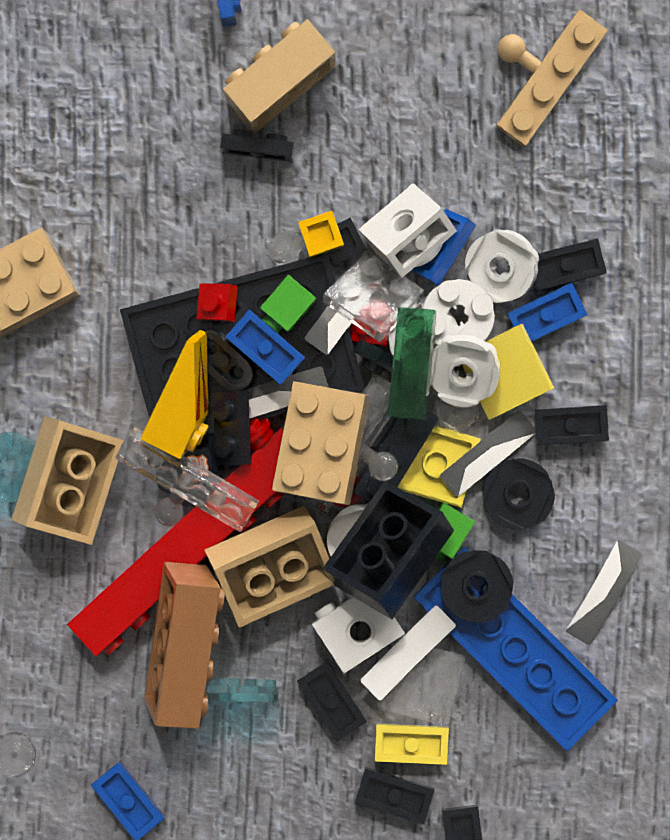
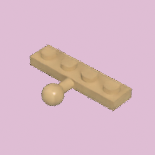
(549, 76)

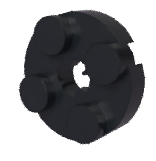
(511, 474)
(496, 591)

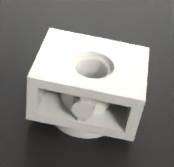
(408, 230)
(334, 630)

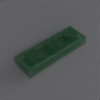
(412, 363)

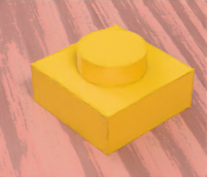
(321, 234)

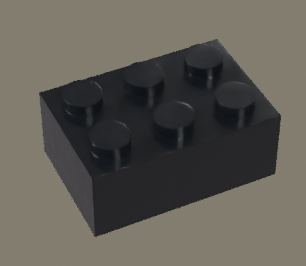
(388, 549)

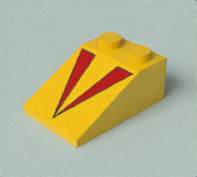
(183, 405)

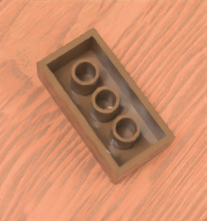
(183, 645)

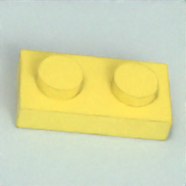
(411, 744)

